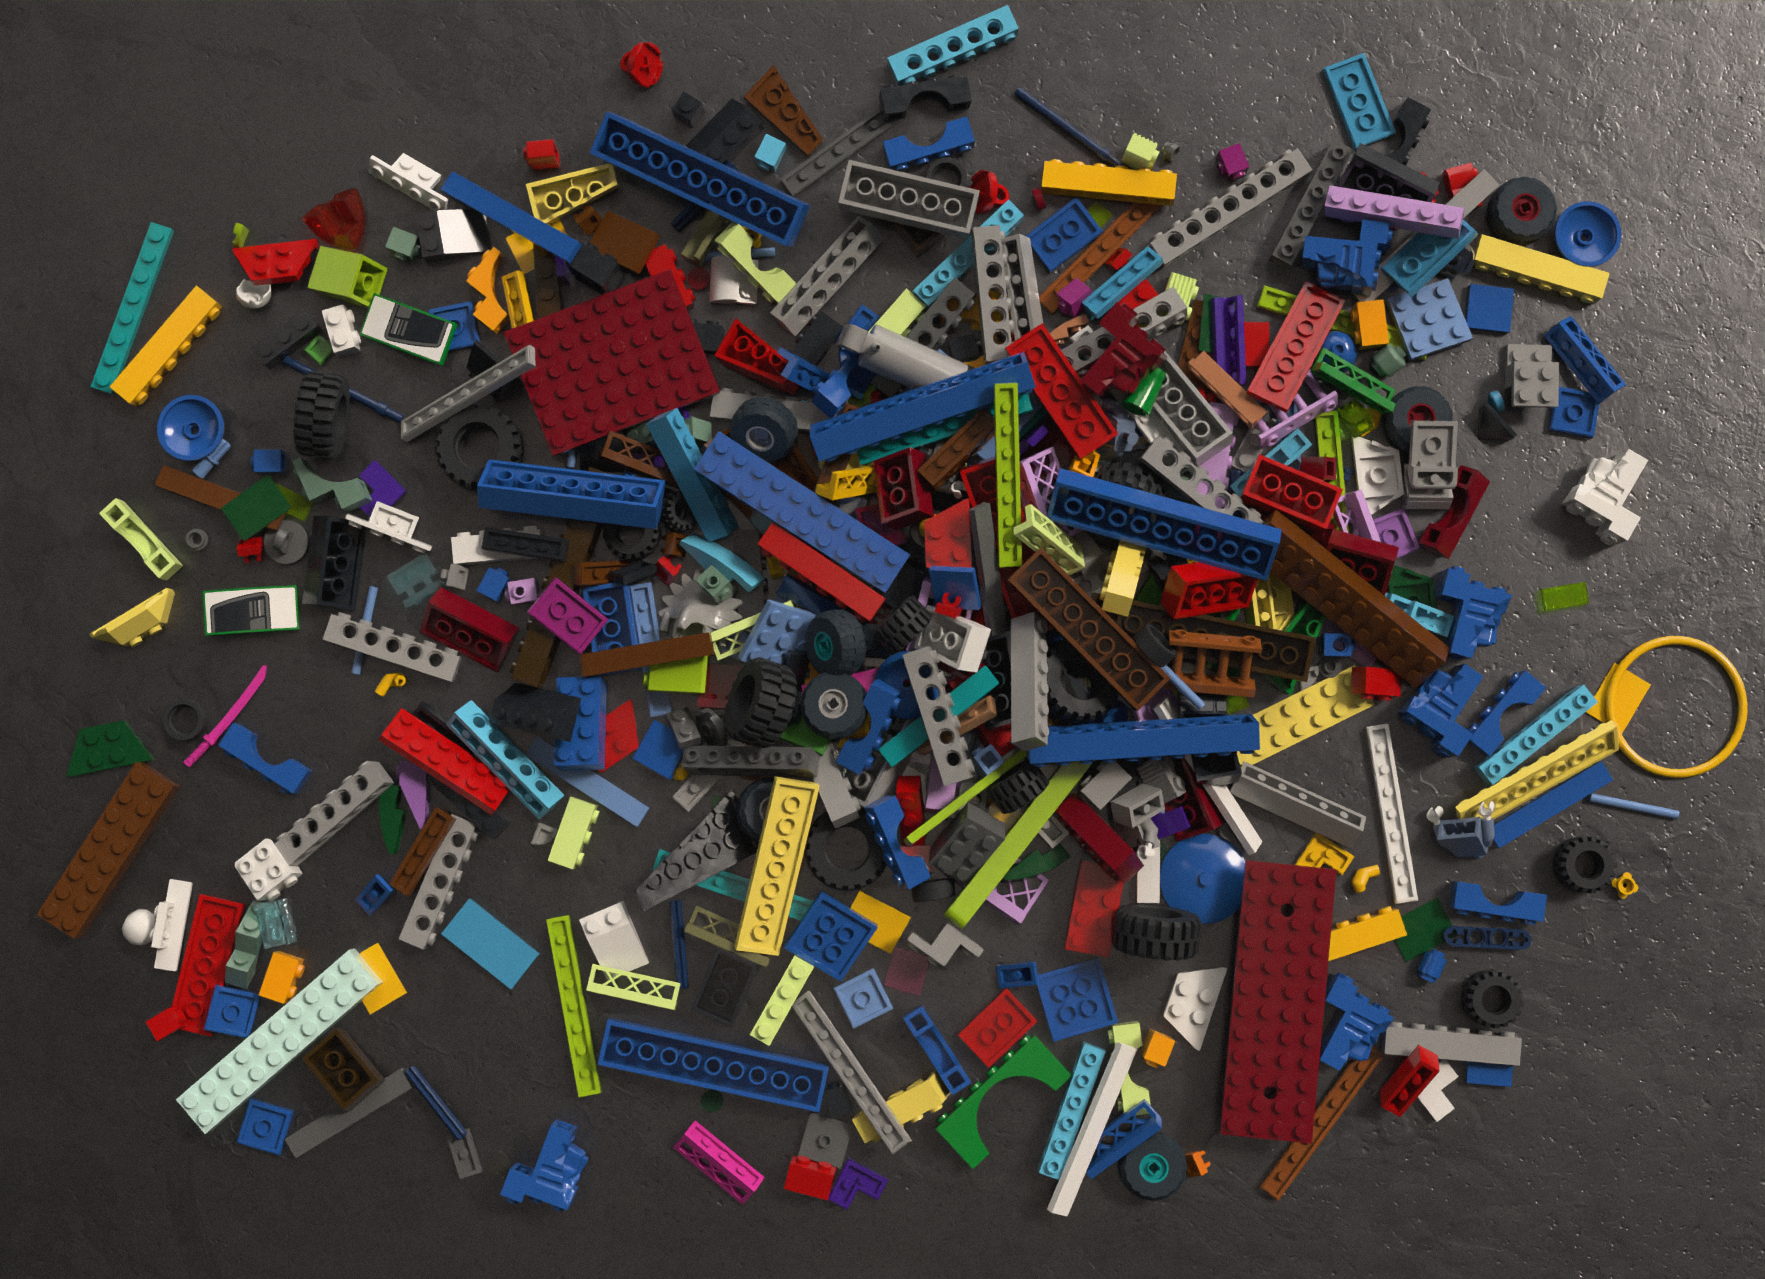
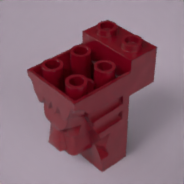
(1128, 356)

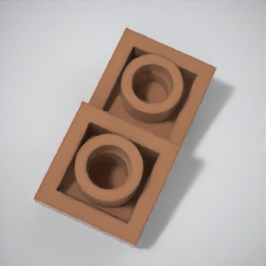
(1074, 325)

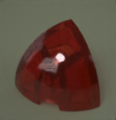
(339, 220)

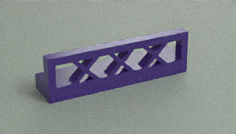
(1224, 337)

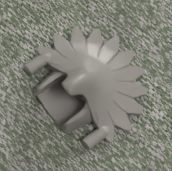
(696, 610)

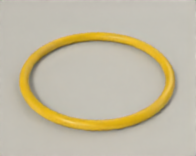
(1739, 688)

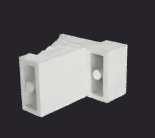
(1602, 494)

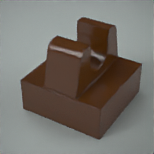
(588, 219)
(672, 544)

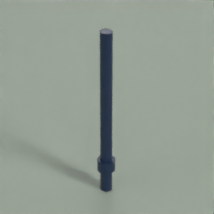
(1103, 153)
(380, 408)

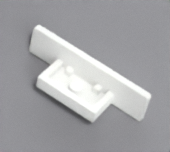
(410, 178)
(393, 523)
(170, 925)

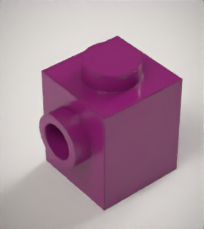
(1232, 162)
(1071, 298)

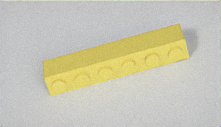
(1540, 269)

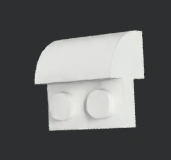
(730, 285)

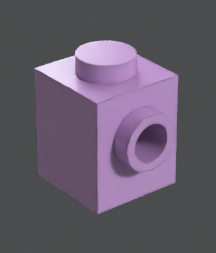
(522, 591)

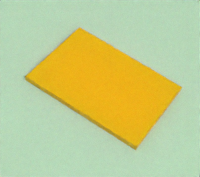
(523, 248)
(1627, 698)
(888, 919)
(391, 986)

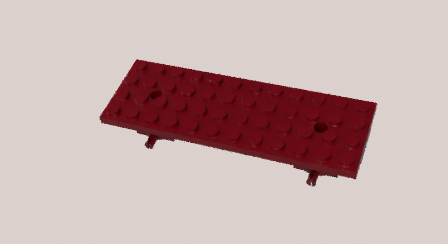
(1278, 1001)

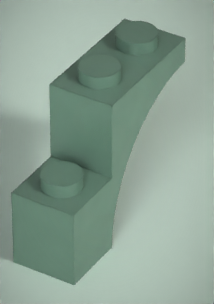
(699, 429)
(349, 494)
(248, 941)

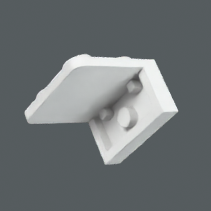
(266, 871)

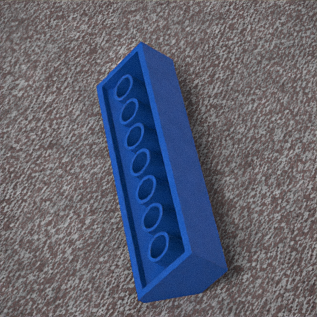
(571, 494)

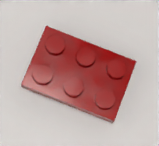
(997, 1027)

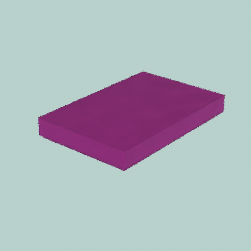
(567, 616)

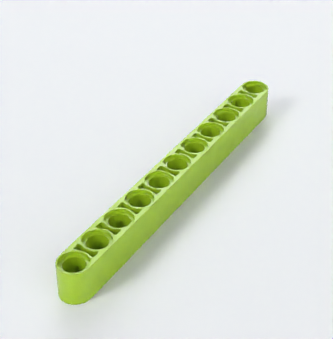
(1015, 843)

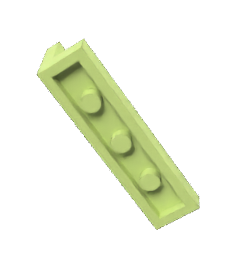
(1042, 532)
(733, 629)
(631, 995)

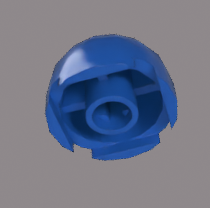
(1342, 346)

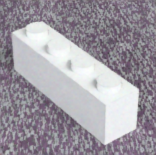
(468, 551)

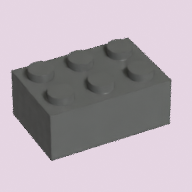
(967, 843)

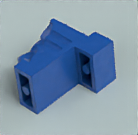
(1349, 262)
(1474, 609)
(1439, 704)
(1353, 1025)
(554, 1174)

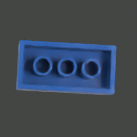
(616, 605)
(589, 734)

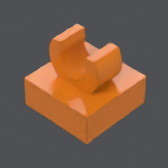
(1195, 1164)

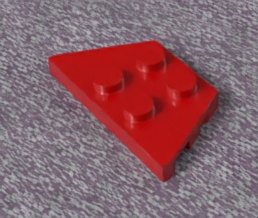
(275, 261)
(949, 537)
(620, 734)

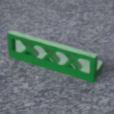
(1350, 384)

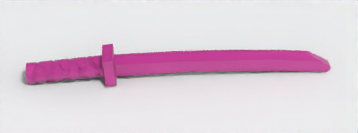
(210, 740)

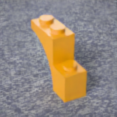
(482, 280)

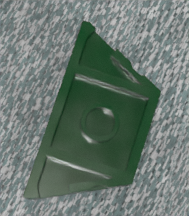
(1412, 586)
(106, 748)

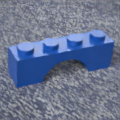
(902, 153)
(834, 393)
(880, 703)
(1486, 733)
(241, 743)
(885, 818)
(1525, 905)
(937, 1049)

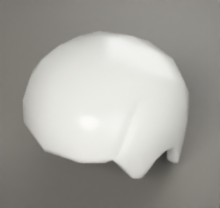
(253, 296)
(138, 927)

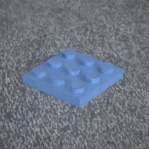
(1429, 320)
(776, 632)

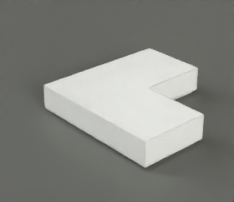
(1433, 1097)

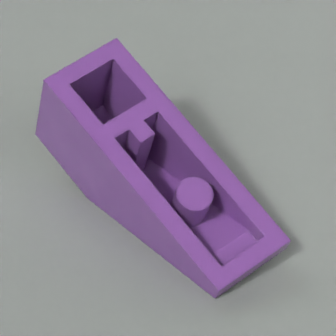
(416, 790)

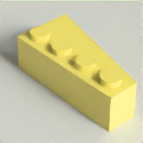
(565, 194)
(1122, 578)
(908, 1105)

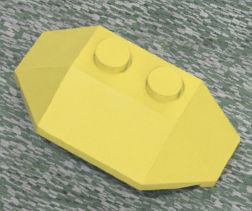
(1270, 604)
(139, 621)

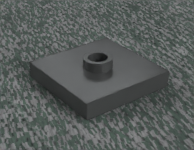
(825, 1139)

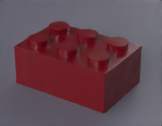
(901, 489)
(1366, 557)

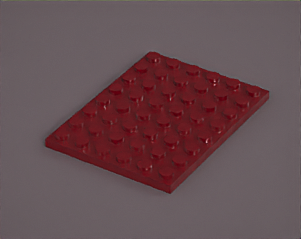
(613, 362)

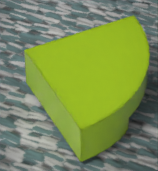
(241, 234)

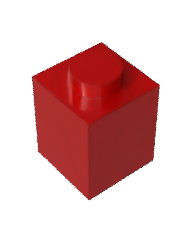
(166, 1023)

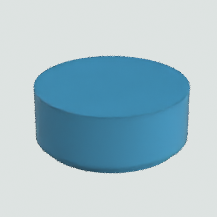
(1496, 401)

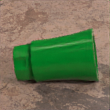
(1143, 399)

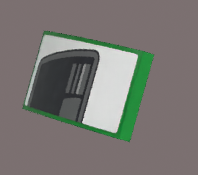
(408, 329)
(250, 610)

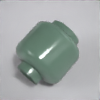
(1389, 360)

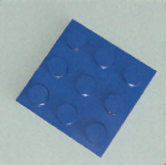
(830, 936)
(1076, 999)

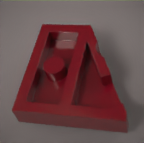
(871, 518)

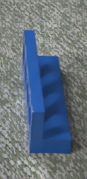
(1583, 361)
(801, 371)
(1127, 1140)

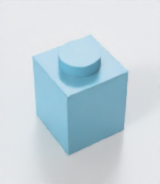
(770, 153)

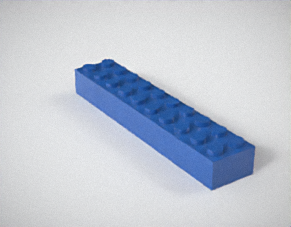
(700, 179)
(918, 408)
(801, 512)
(1164, 524)
(1148, 739)
(713, 1064)

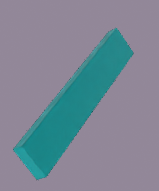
(916, 735)

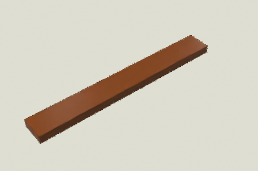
(1099, 251)
(1325, 1116)

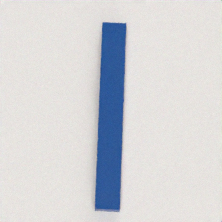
(511, 217)

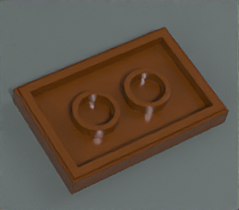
(625, 241)

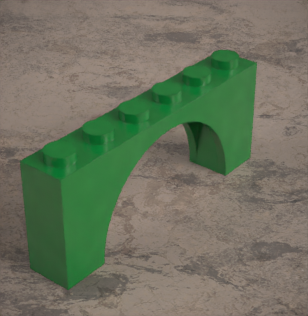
(1029, 1060)

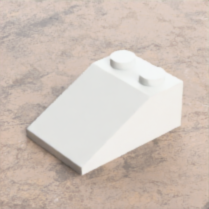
(955, 640)
(614, 939)

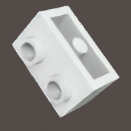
(341, 331)

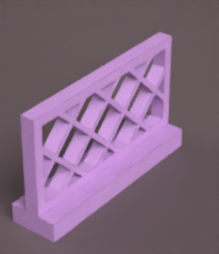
(1028, 483)
(1004, 906)

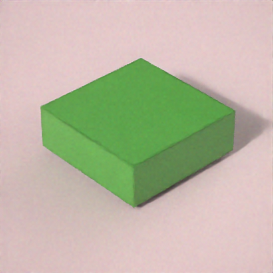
(319, 350)

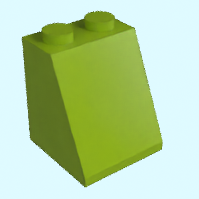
(346, 276)
(677, 677)

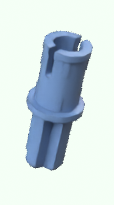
(210, 461)

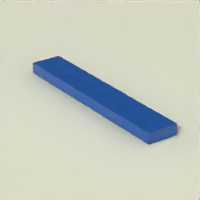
(1551, 803)

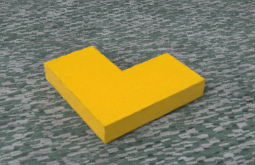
(1323, 850)

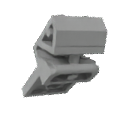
(1431, 465)

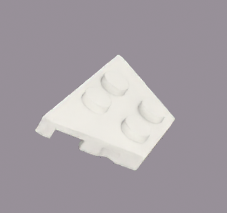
(1377, 472)
(1193, 1002)

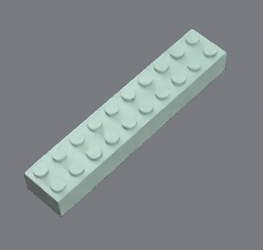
(279, 1041)

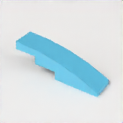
(1284, 453)
(723, 560)
(1430, 618)

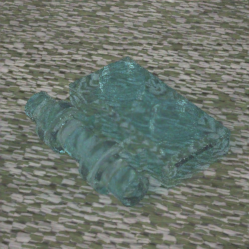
(413, 574)
(271, 925)

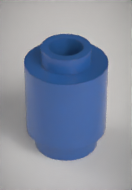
(1432, 965)

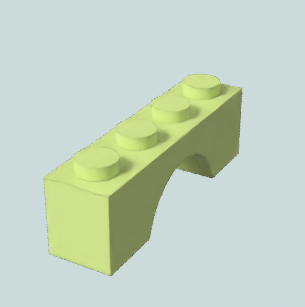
(737, 245)
(134, 530)
(782, 1000)
(1130, 1093)

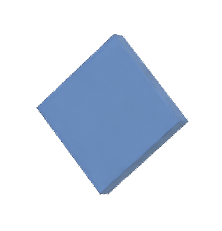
(863, 998)

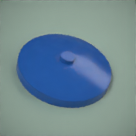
(1203, 877)

